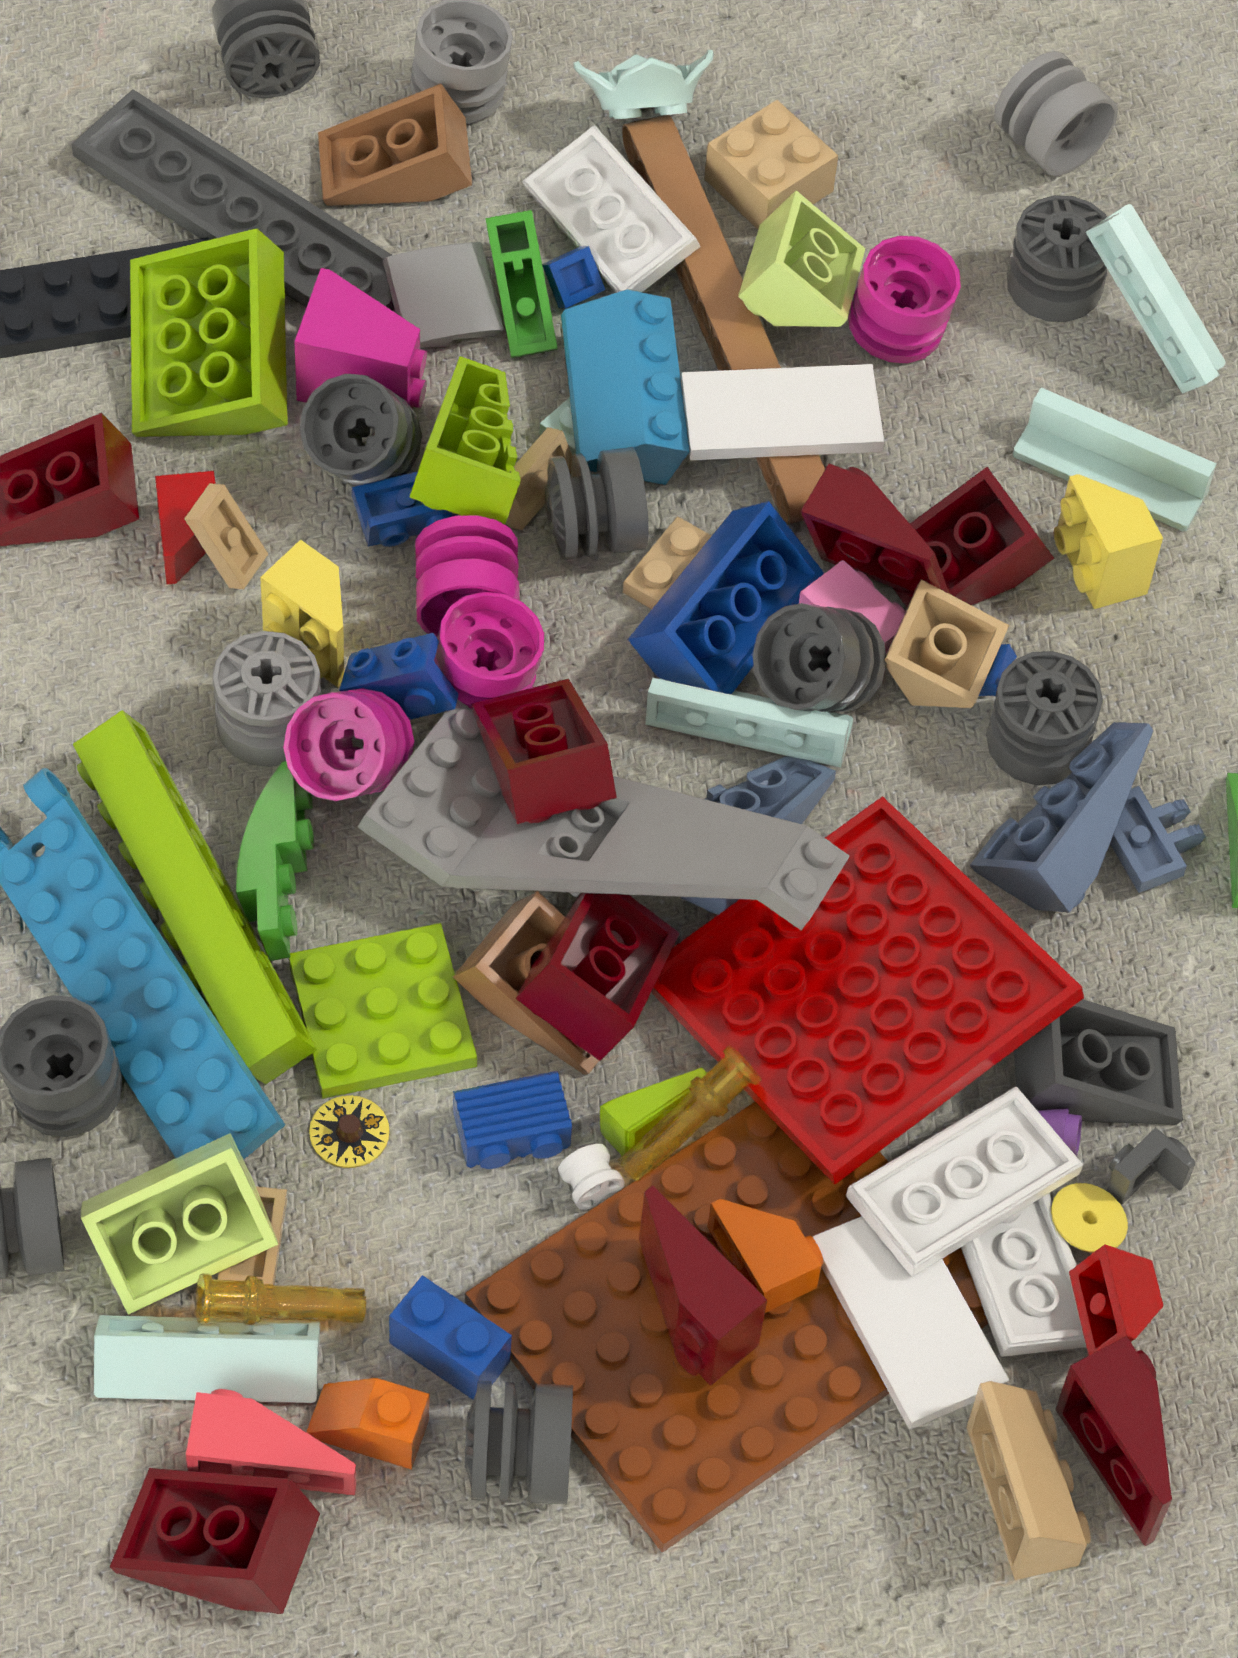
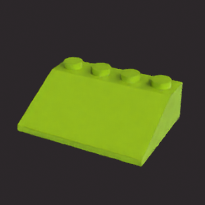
(209, 338)

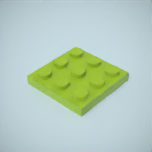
(382, 1010)

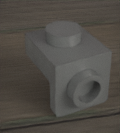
(1154, 1153)

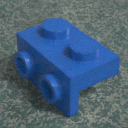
(390, 514)
(404, 674)

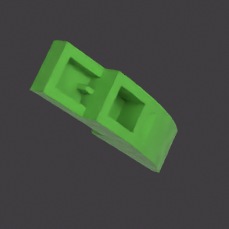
(270, 855)

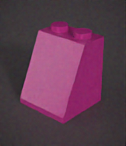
(356, 335)

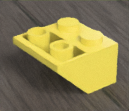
(1107, 541)
(305, 602)

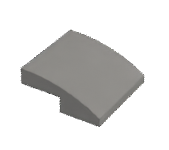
(444, 292)

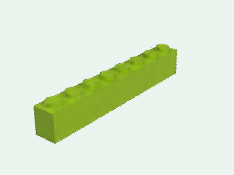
(192, 896)

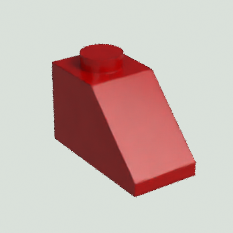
(175, 499)
(1114, 1296)

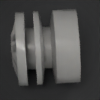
(466, 51)
(1055, 113)
(257, 692)

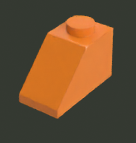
(766, 1251)
(372, 1419)

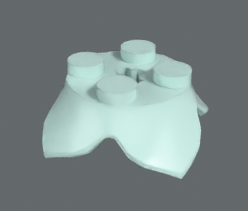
(645, 84)

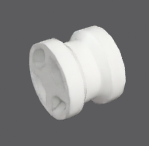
(590, 1176)

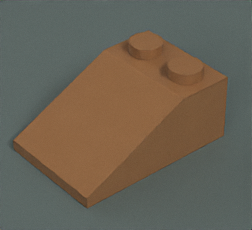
(397, 152)
(503, 962)

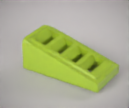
(634, 1114)

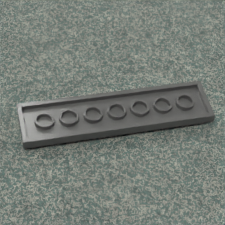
(224, 195)

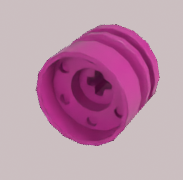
(904, 299)
(462, 559)
(489, 646)
(322, 750)

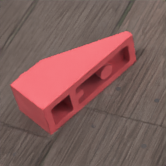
(248, 1439)

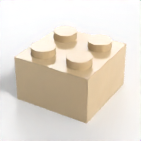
(767, 161)

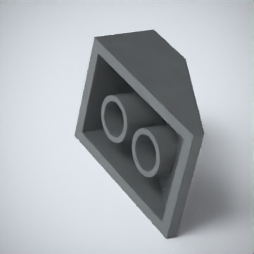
(1103, 1067)

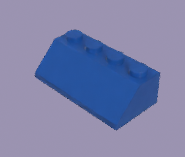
(715, 608)

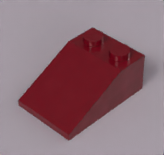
(68, 485)
(861, 526)
(980, 541)
(545, 751)
(598, 970)
(704, 1299)
(1117, 1422)
(218, 1537)

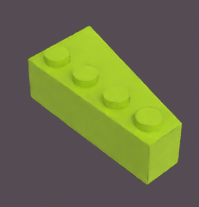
(470, 449)

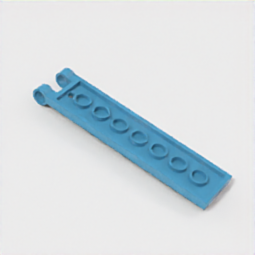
(124, 969)

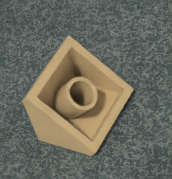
(943, 649)

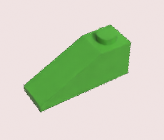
(521, 284)

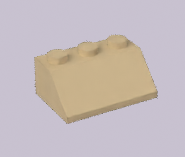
(1026, 1480)

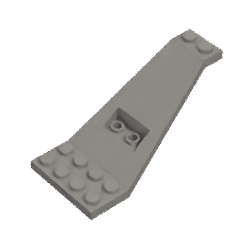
(457, 829)

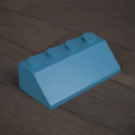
(626, 381)

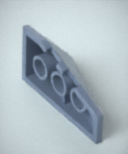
(779, 789)
(1064, 839)

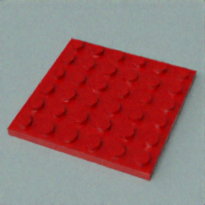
(875, 1005)

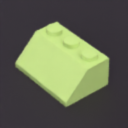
(801, 268)
(178, 1223)

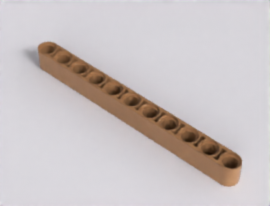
(713, 289)

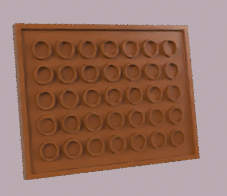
(593, 1321)

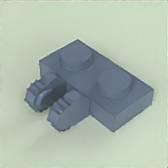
(1146, 848)

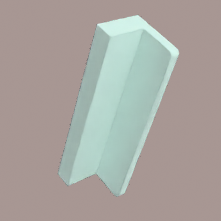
(1156, 299)
(1078, 440)
(749, 721)
(181, 1357)

